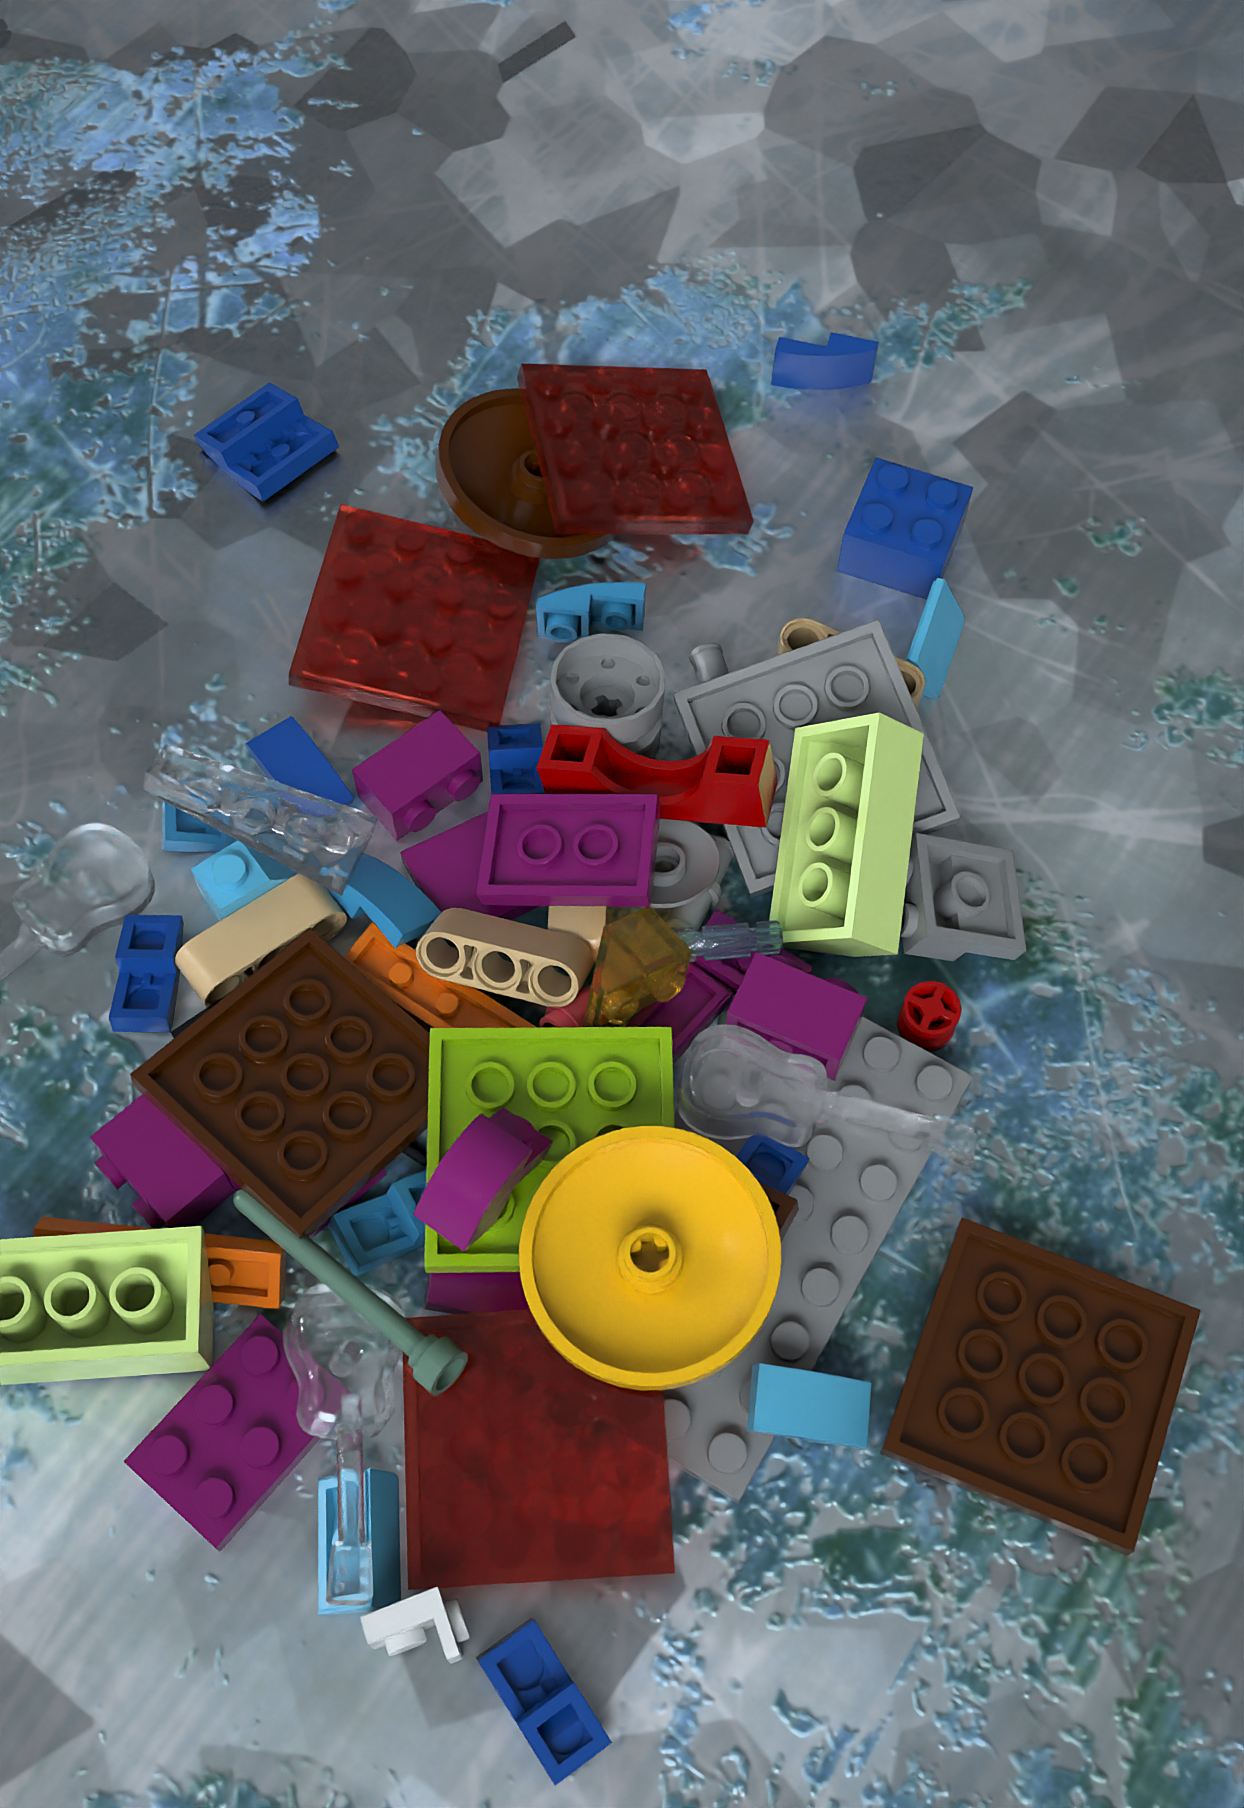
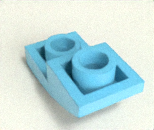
(809, 1406)

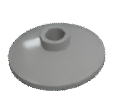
(684, 864)

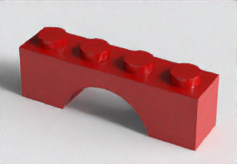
(722, 785)

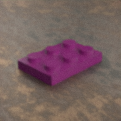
(569, 850)
(228, 1437)

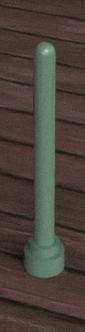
(433, 1359)

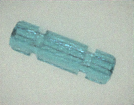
(733, 940)

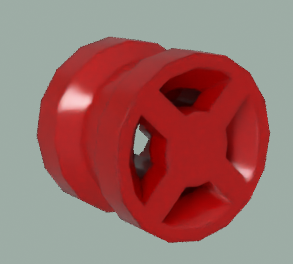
(934, 1003)

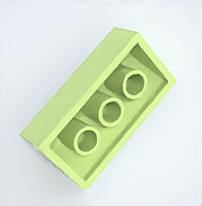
(847, 836)
(105, 1305)

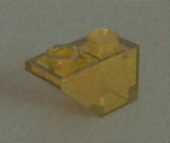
(635, 967)

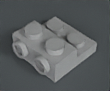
(961, 901)

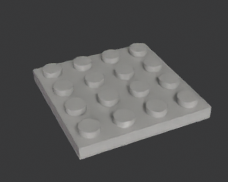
(805, 687)

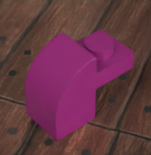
(480, 1175)

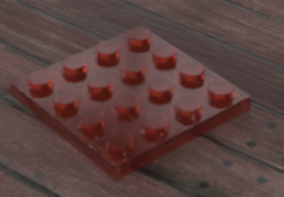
(633, 450)
(415, 619)
(531, 1465)

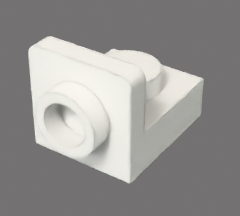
(404, 1622)

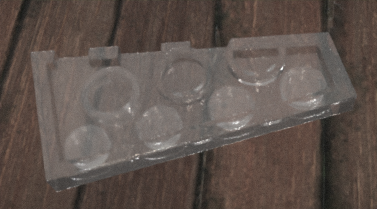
(275, 819)

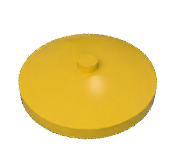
(650, 1257)

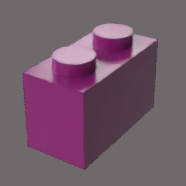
(418, 775)
(798, 1010)
(161, 1165)

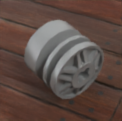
(611, 686)

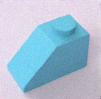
(237, 878)

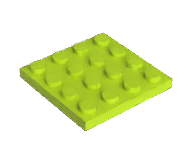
(559, 1080)

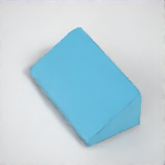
(936, 637)
(381, 1529)

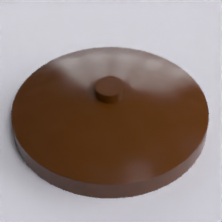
(495, 480)

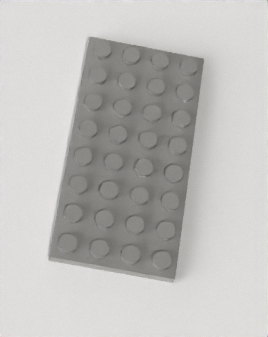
(845, 1211)

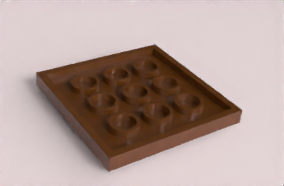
(297, 1083)
(1043, 1385)

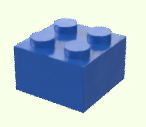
(903, 528)

